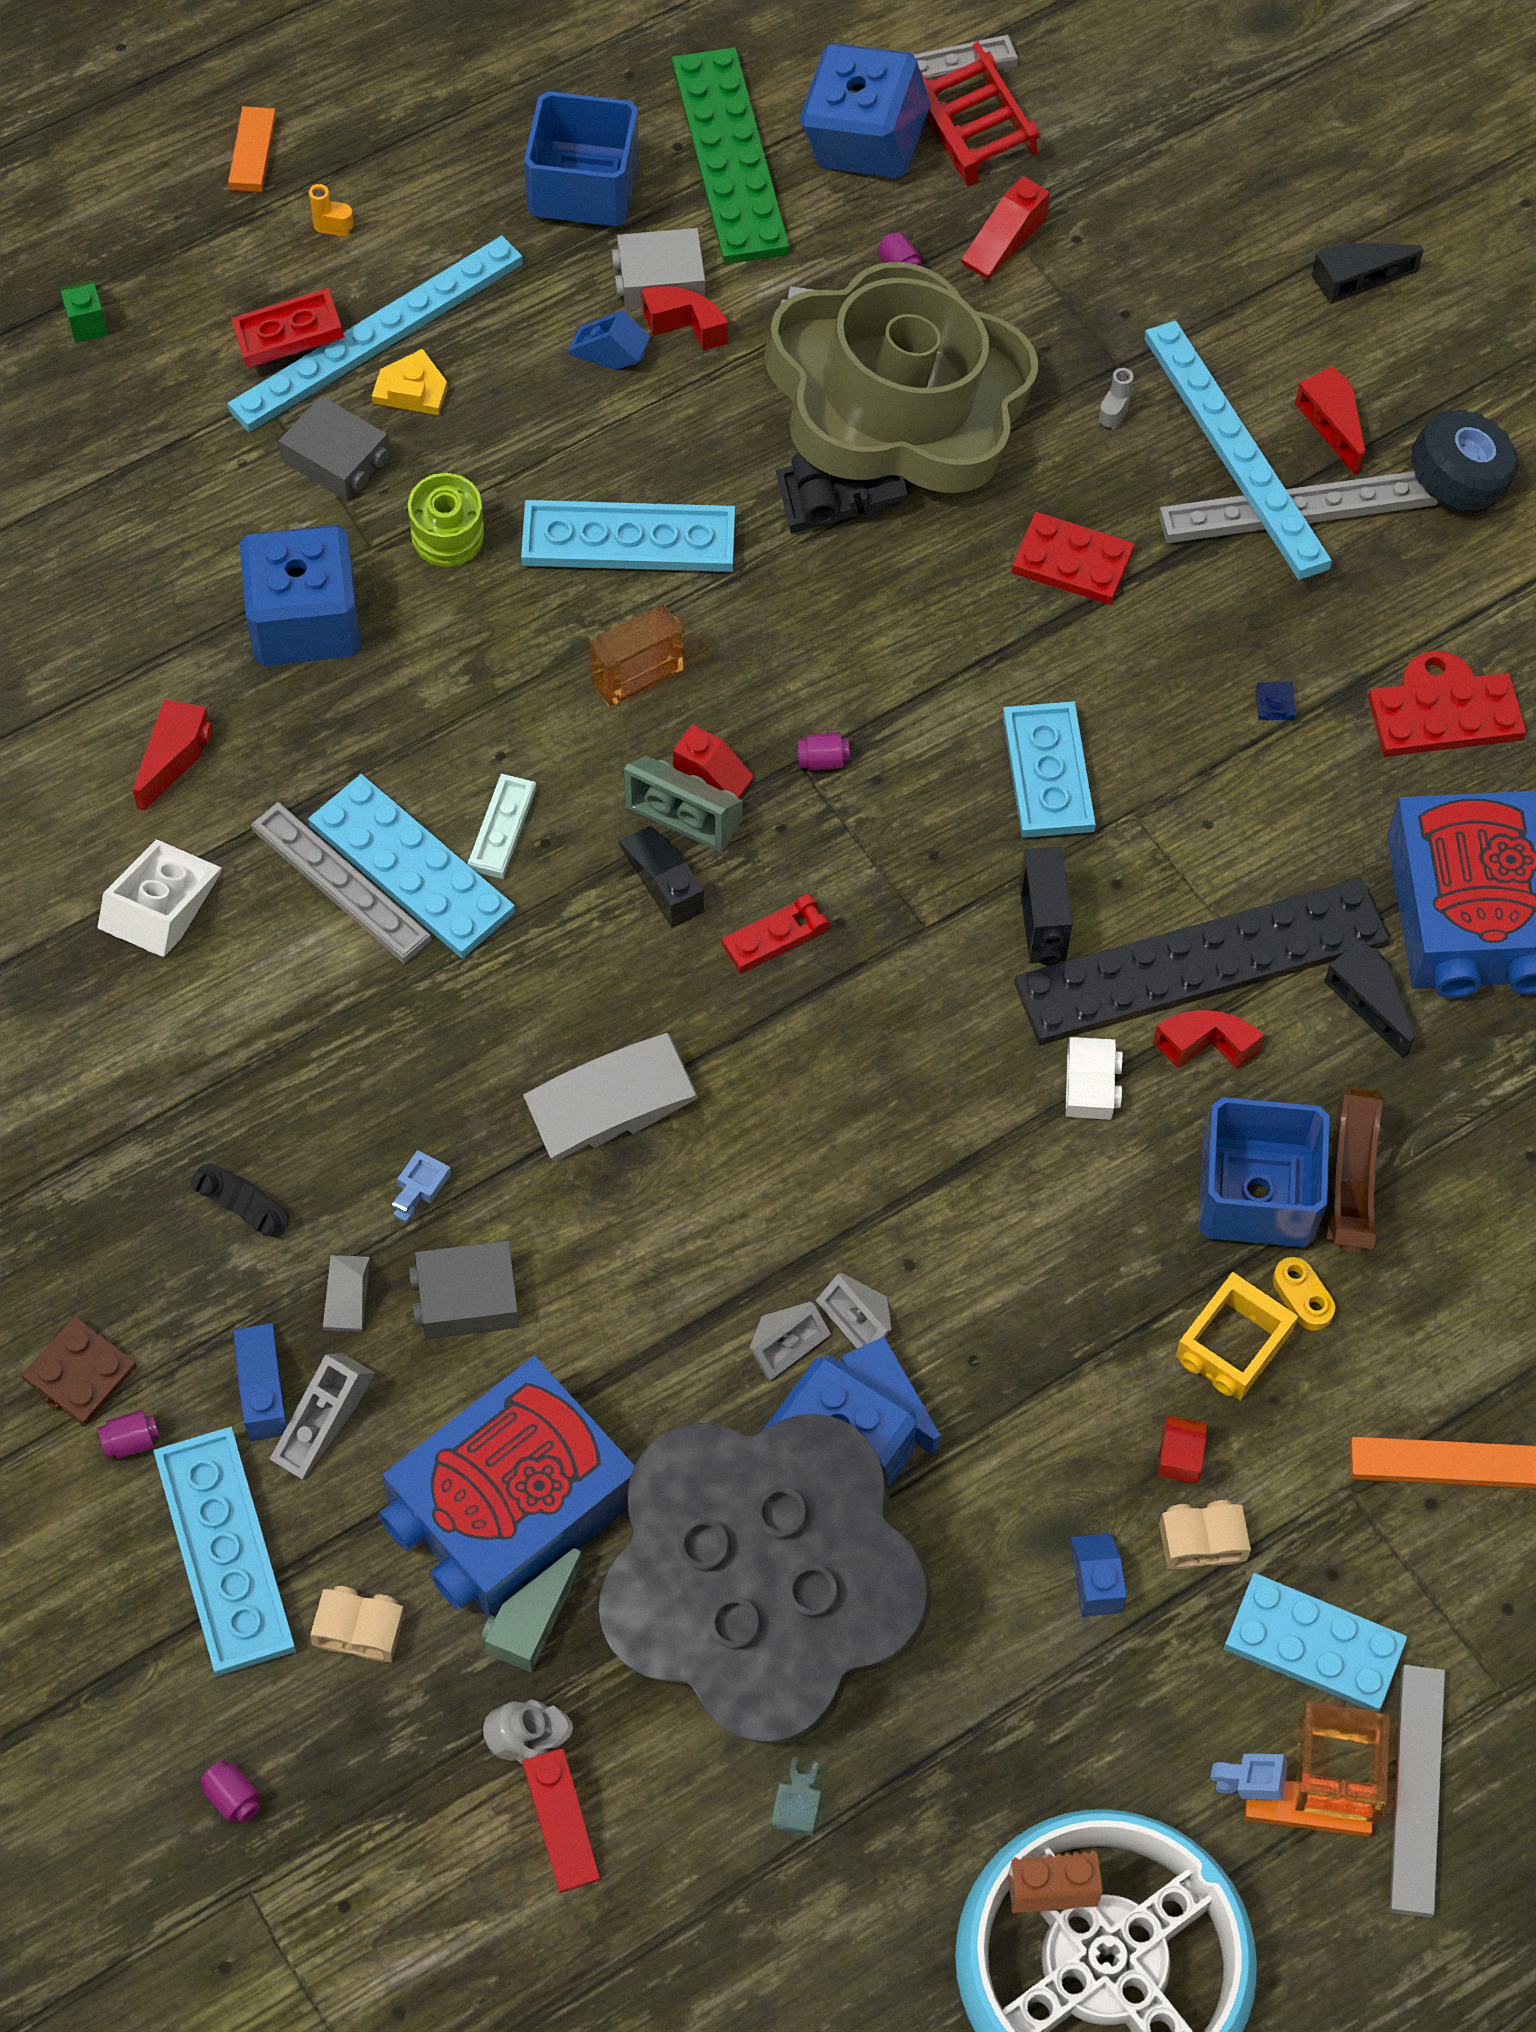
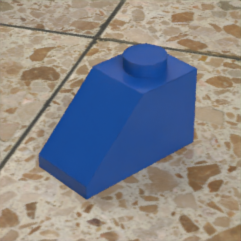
(610, 341)
(1098, 1575)

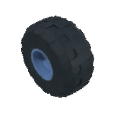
(1464, 460)

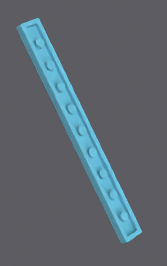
(375, 334)
(1238, 451)

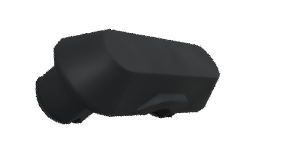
(242, 1198)

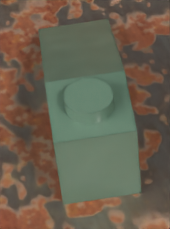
(529, 1616)

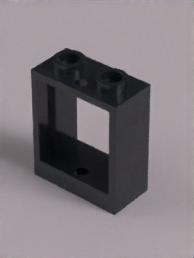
(1045, 905)

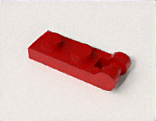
(775, 934)

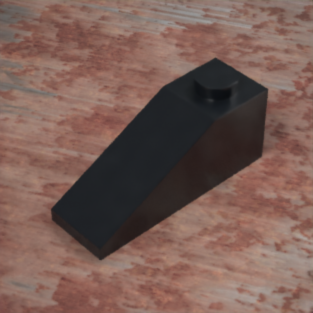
(1362, 266)
(664, 875)
(1370, 991)

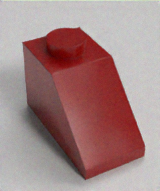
(711, 760)

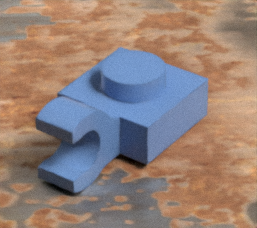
(419, 1180)
(1256, 1778)

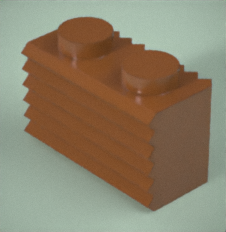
(1055, 1882)

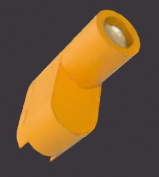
(327, 215)

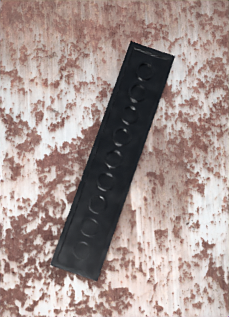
(1198, 961)

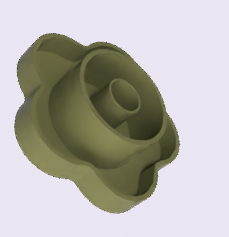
(900, 379)

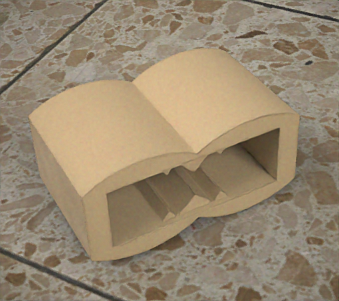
(1204, 1535)
(357, 1624)

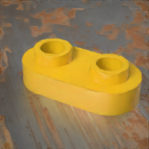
(1301, 1292)

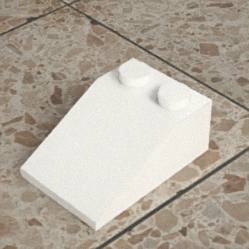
(157, 897)

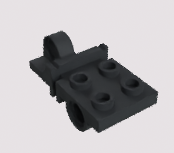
(819, 498)

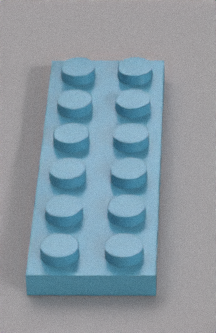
(628, 535)
(412, 866)
(224, 1551)

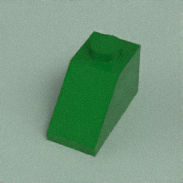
(83, 311)

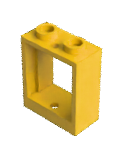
(1257, 1308)

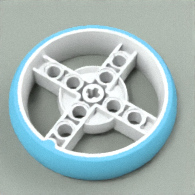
(1197, 1888)

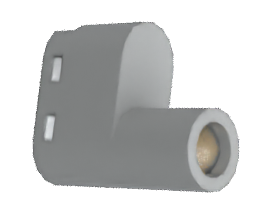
(1117, 399)

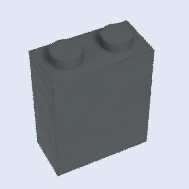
(334, 448)
(464, 1290)

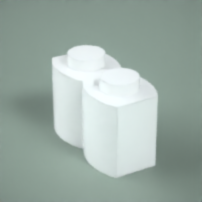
(1092, 1078)

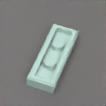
(502, 826)

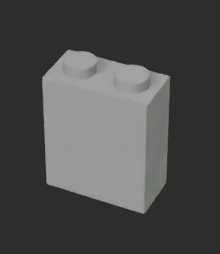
(657, 260)

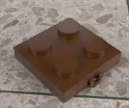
(79, 1371)

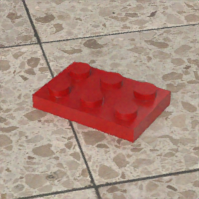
(287, 328)
(1073, 558)

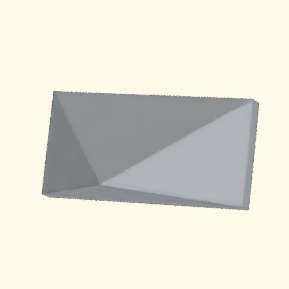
(346, 1293)
(856, 1310)
(786, 1337)

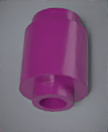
(898, 248)
(822, 751)
(128, 1435)
(231, 1792)

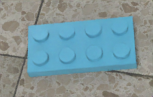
(1048, 769)
(1315, 1643)

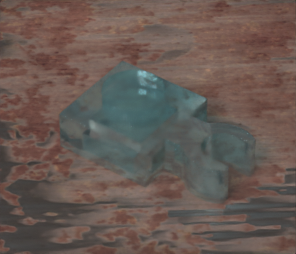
(796, 1803)

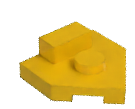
(411, 385)

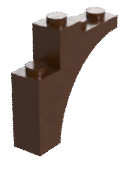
(1352, 1170)

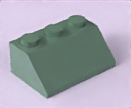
(682, 802)

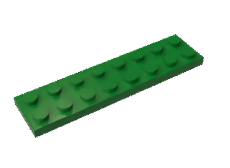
(730, 156)

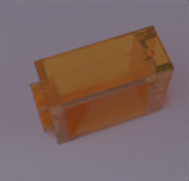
(636, 655)
(1339, 1796)

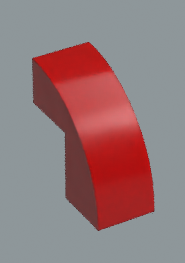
(676, 308)
(1192, 1031)
(1182, 1449)

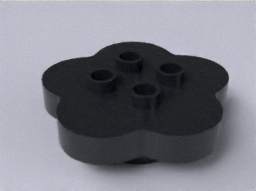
(763, 1572)

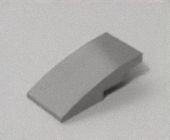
(610, 1096)

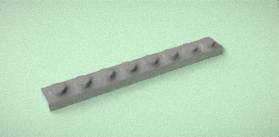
(1314, 502)

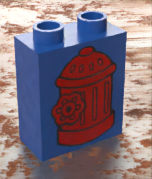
(1467, 890)
(506, 1489)

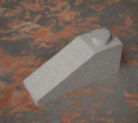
(321, 1413)

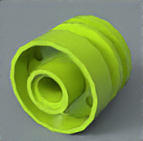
(446, 519)

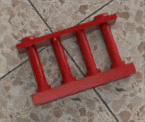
(954, 137)

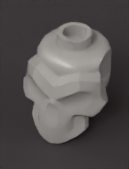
(525, 1729)

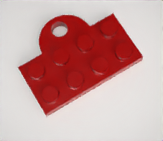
(1445, 708)

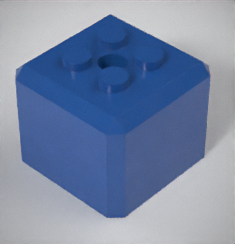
(871, 128)
(582, 158)
(300, 595)
(1268, 1146)
(844, 1394)

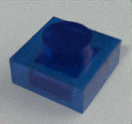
(1275, 701)

